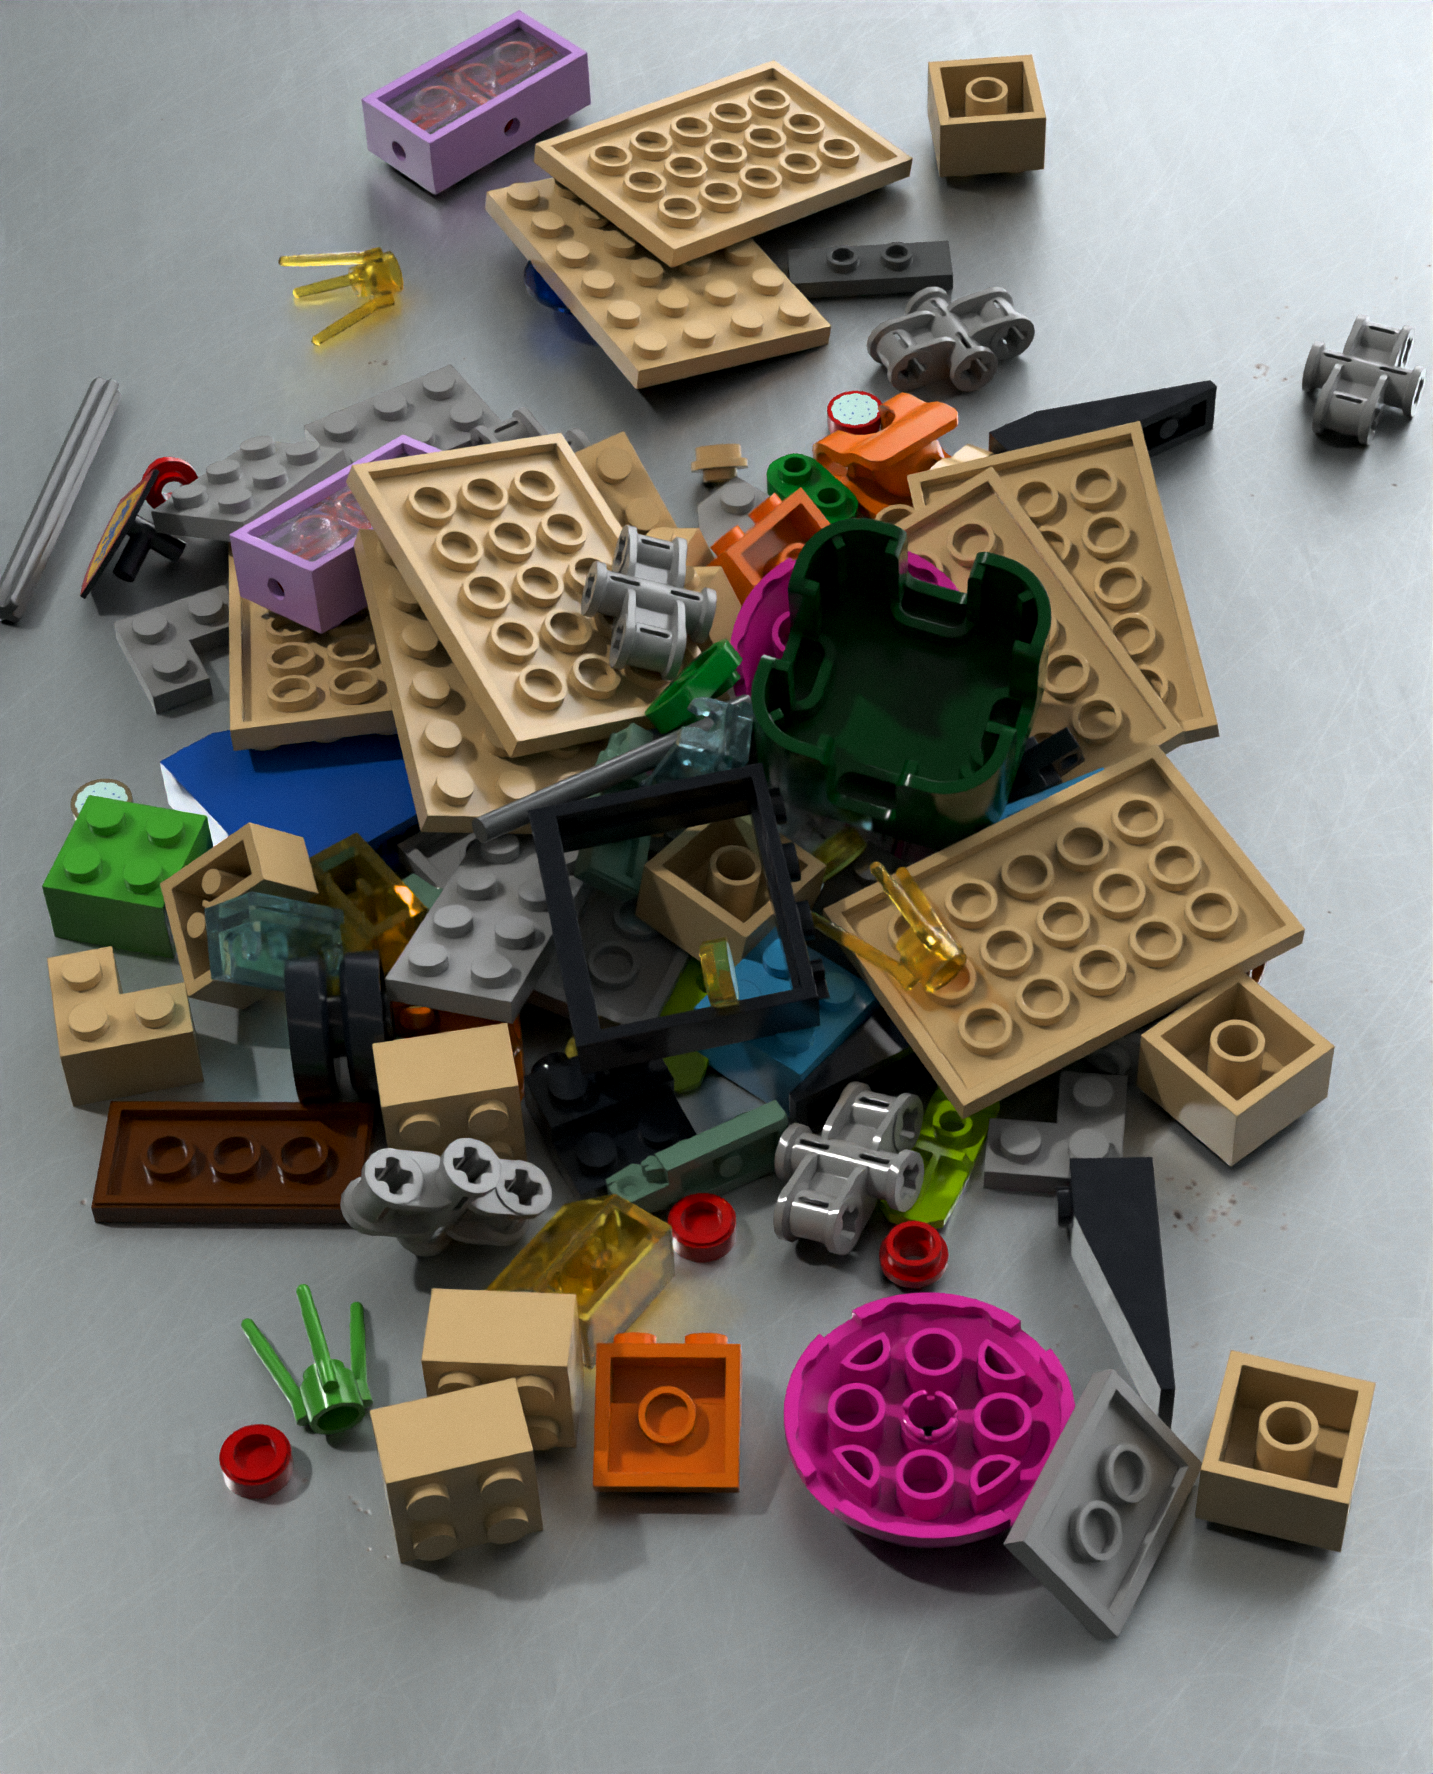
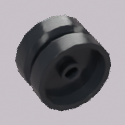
(336, 1026)

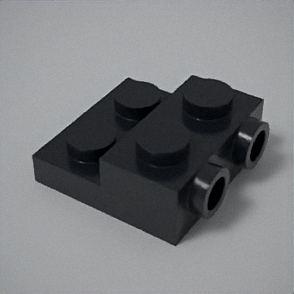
(603, 1117)

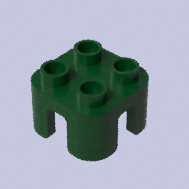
(899, 693)

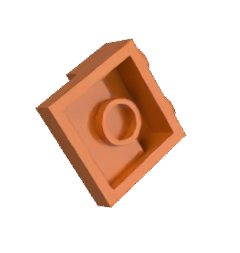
(777, 534)
(668, 1414)

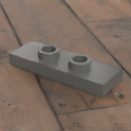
(870, 269)

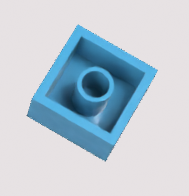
(780, 1062)

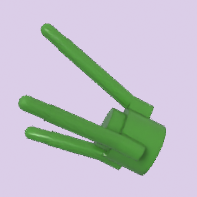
(330, 1395)

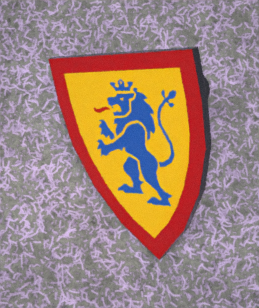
(142, 539)

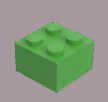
(111, 874)

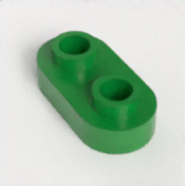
(825, 490)
(705, 676)

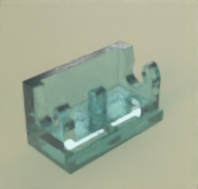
(704, 752)
(259, 931)

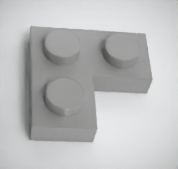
(166, 643)
(1037, 1154)

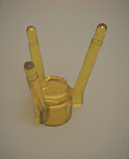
(373, 277)
(926, 948)

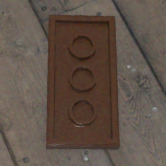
(231, 1161)

